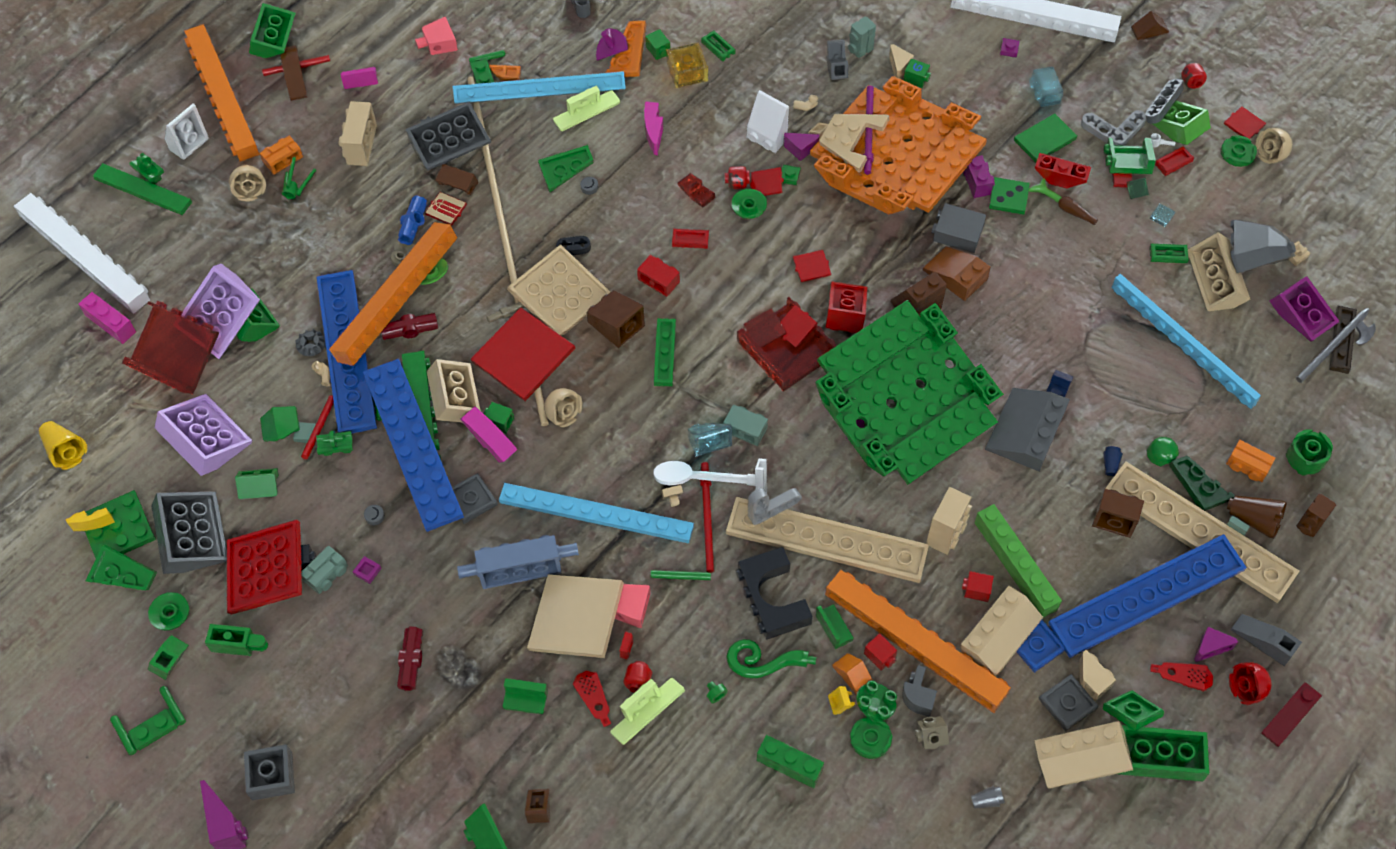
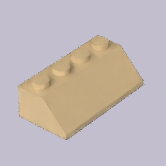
(1216, 274)
(1001, 631)
(1083, 754)

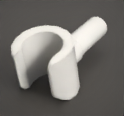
(1156, 140)

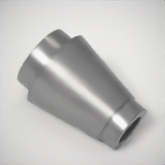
(988, 798)

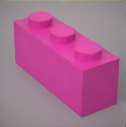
(107, 317)

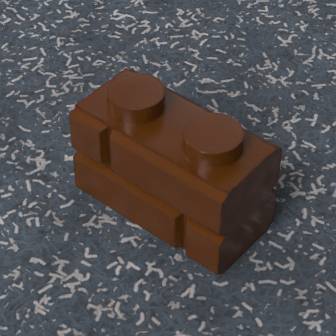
(1316, 515)

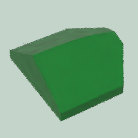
(279, 423)

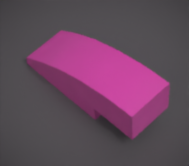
(653, 125)
(488, 434)

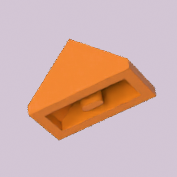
(852, 671)

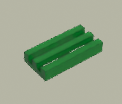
(715, 47)
(1169, 256)

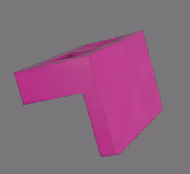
(359, 78)

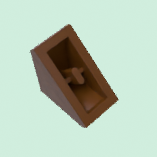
(1149, 26)
(538, 806)

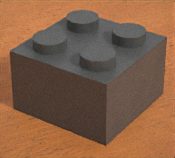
(269, 772)

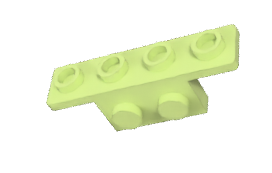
(585, 106)
(644, 707)

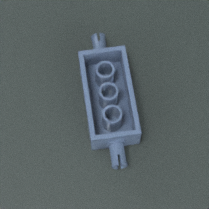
(518, 561)

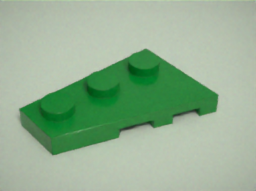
(564, 166)
(120, 570)

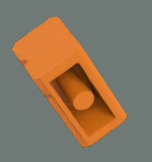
(281, 154)
(1250, 461)

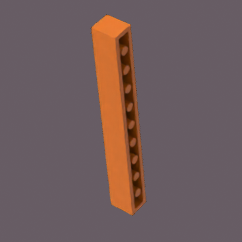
(222, 93)
(393, 294)
(918, 641)

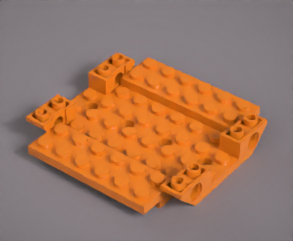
(919, 168)

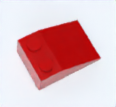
(846, 307)

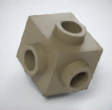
(932, 732)

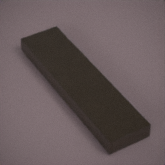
(1342, 355)

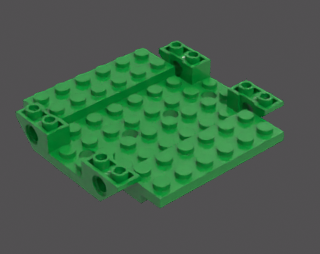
(884, 365)

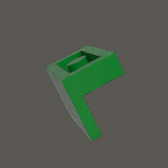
(257, 483)
(834, 626)
(525, 696)

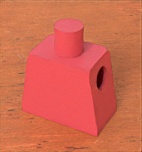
(437, 37)
(633, 604)

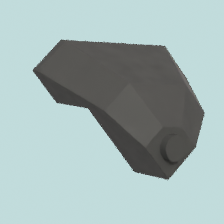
(1258, 245)

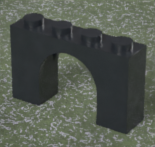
(772, 619)

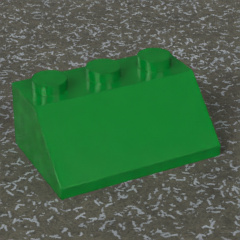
(271, 31)
(258, 324)
(483, 830)

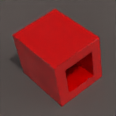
(978, 586)
(880, 652)

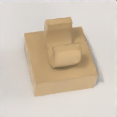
(1301, 254)
(672, 493)

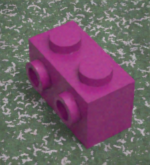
(979, 178)

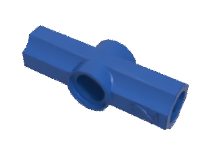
(412, 220)

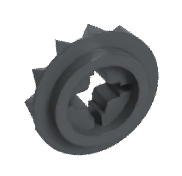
(310, 349)

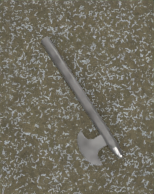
(1365, 335)

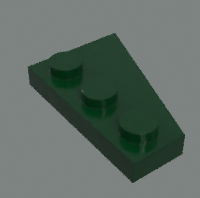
(1199, 486)

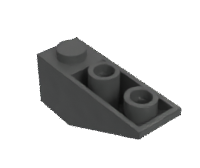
(1267, 638)

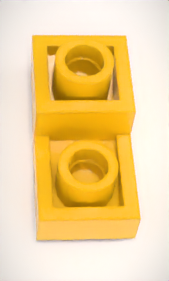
(82, 522)

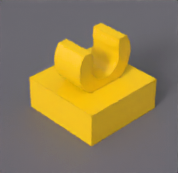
(840, 700)

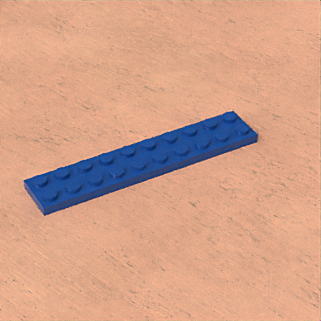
(349, 387)
(413, 445)
(1147, 595)

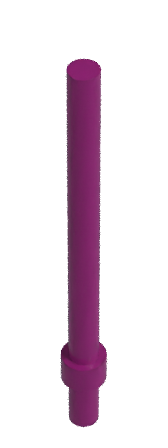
(868, 132)

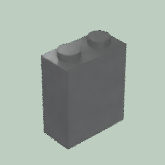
(958, 227)

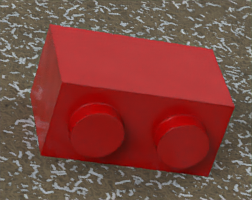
(658, 275)

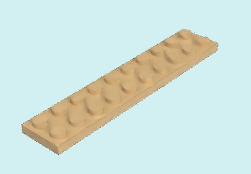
(1196, 527)
(832, 541)

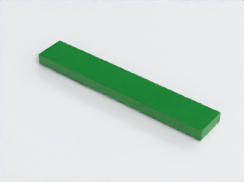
(142, 189)

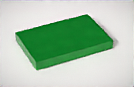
(1045, 137)

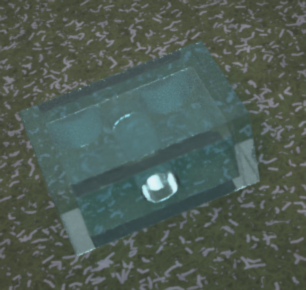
(1046, 86)

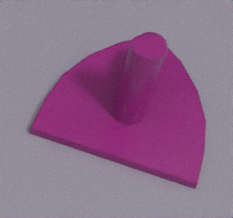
(611, 43)

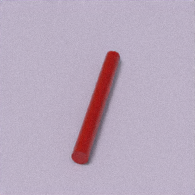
(305, 63)
(318, 427)

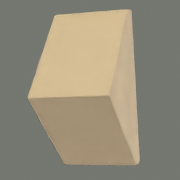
(899, 60)

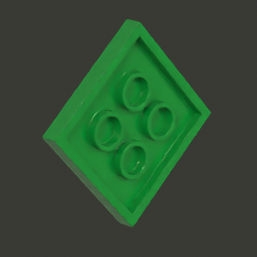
(129, 529)

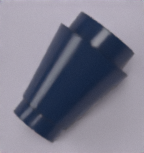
(1112, 459)

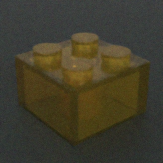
(687, 65)

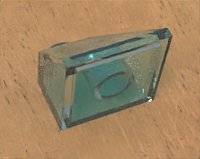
(709, 437)

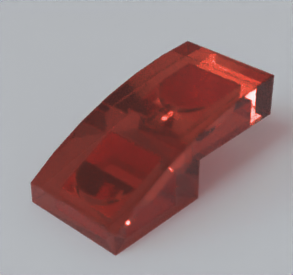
(695, 190)

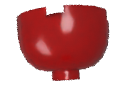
(1250, 682)

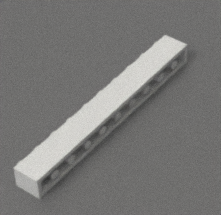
(1047, 15)
(82, 253)

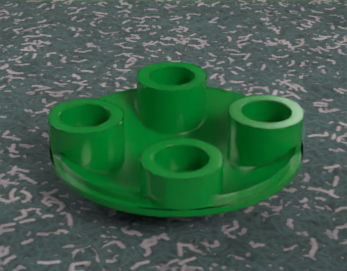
(876, 700)

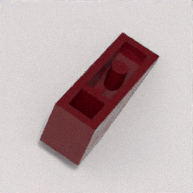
(1291, 714)

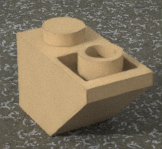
(1094, 676)

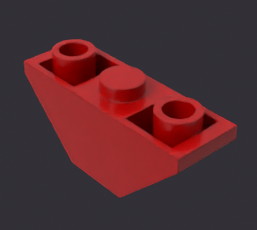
(1061, 172)

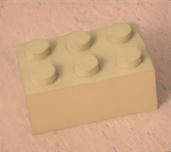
(358, 133)
(452, 389)
(949, 521)

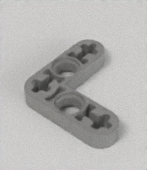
(1118, 133)
(762, 508)

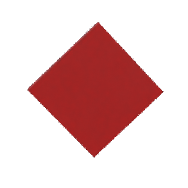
(523, 354)
(264, 567)

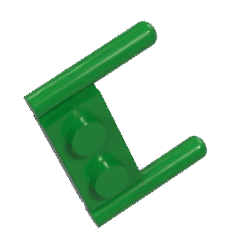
(481, 68)
(151, 729)

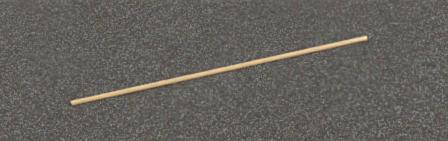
(504, 236)

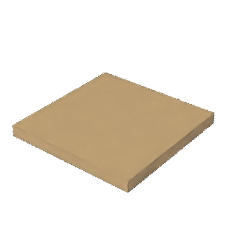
(558, 290)
(575, 616)

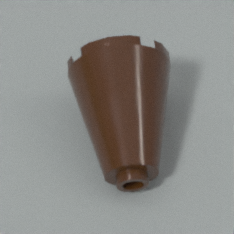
(1258, 513)

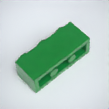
(790, 761)

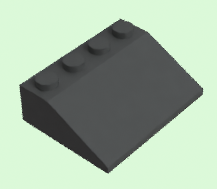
(447, 136)
(1027, 426)
(188, 531)

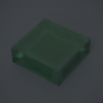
(1137, 188)

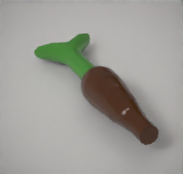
(1065, 203)

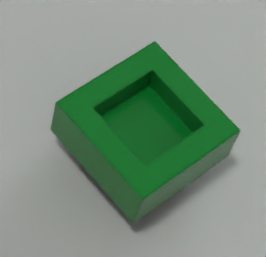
(790, 174)

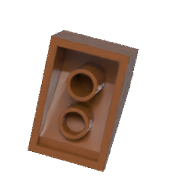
(960, 271)

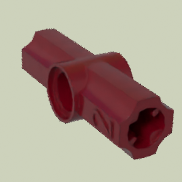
(410, 326)
(410, 658)

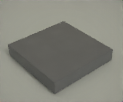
(473, 497)
(1068, 702)

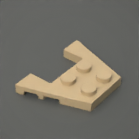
(844, 133)

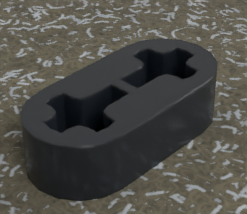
(573, 244)

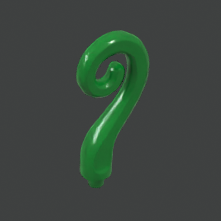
(790, 658)

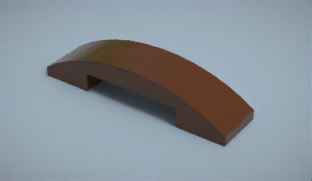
(293, 73)

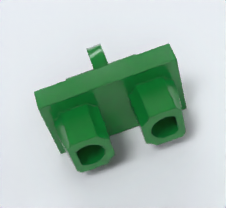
(147, 168)
(334, 443)

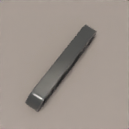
(1164, 101)

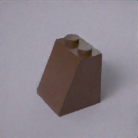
(923, 293)
(616, 317)

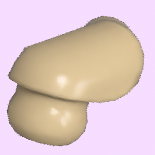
(808, 105)
(322, 370)

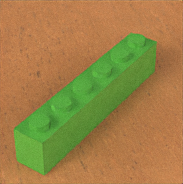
(1017, 560)

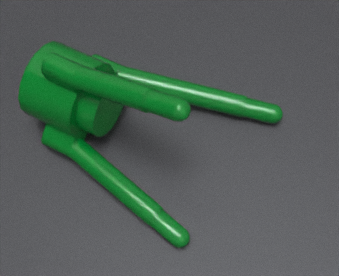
(290, 188)

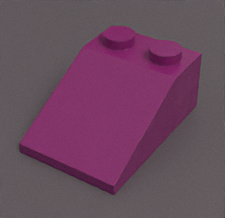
(1304, 309)
(222, 825)

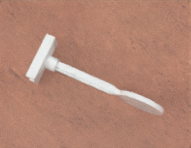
(679, 472)

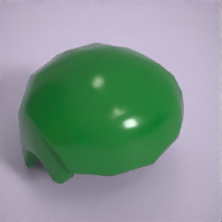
(1162, 451)

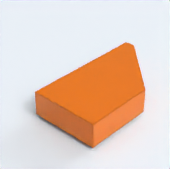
(506, 72)

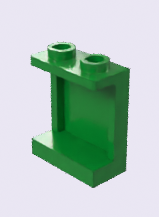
(1130, 158)

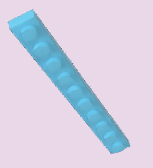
(537, 87)
(1186, 341)
(596, 513)

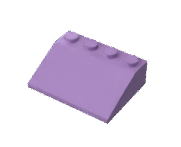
(224, 303)
(201, 433)

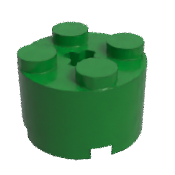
(1309, 452)

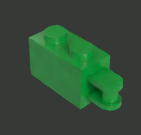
(234, 640)

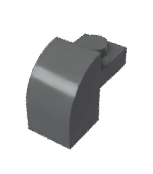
(836, 60)
(916, 697)

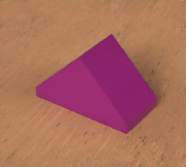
(800, 144)
(1213, 644)

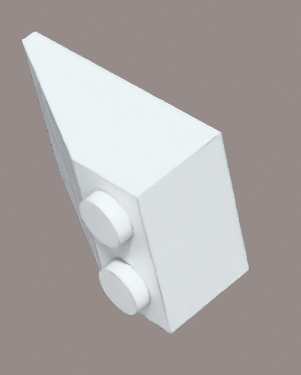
(768, 122)
(186, 133)

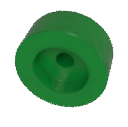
(716, 692)

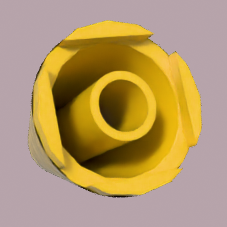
(62, 445)

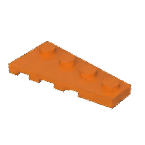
(630, 60)

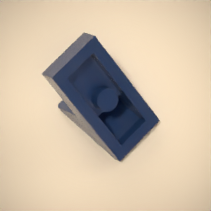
(1060, 383)

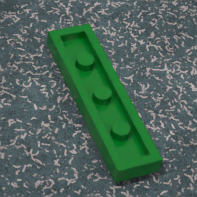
(664, 352)

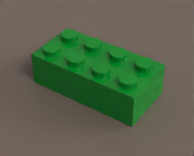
(1167, 753)

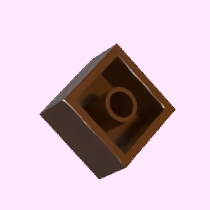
(1118, 513)

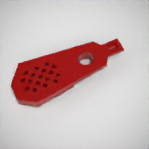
(1182, 673)
(595, 698)

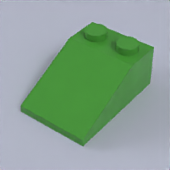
(1184, 122)

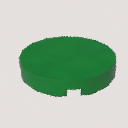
(1238, 151)
(870, 738)

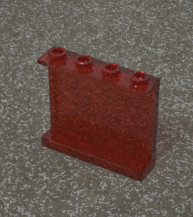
(173, 348)
(781, 359)

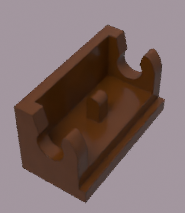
(457, 178)

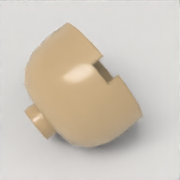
(1273, 145)
(247, 183)
(563, 406)

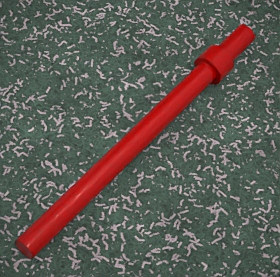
(705, 484)

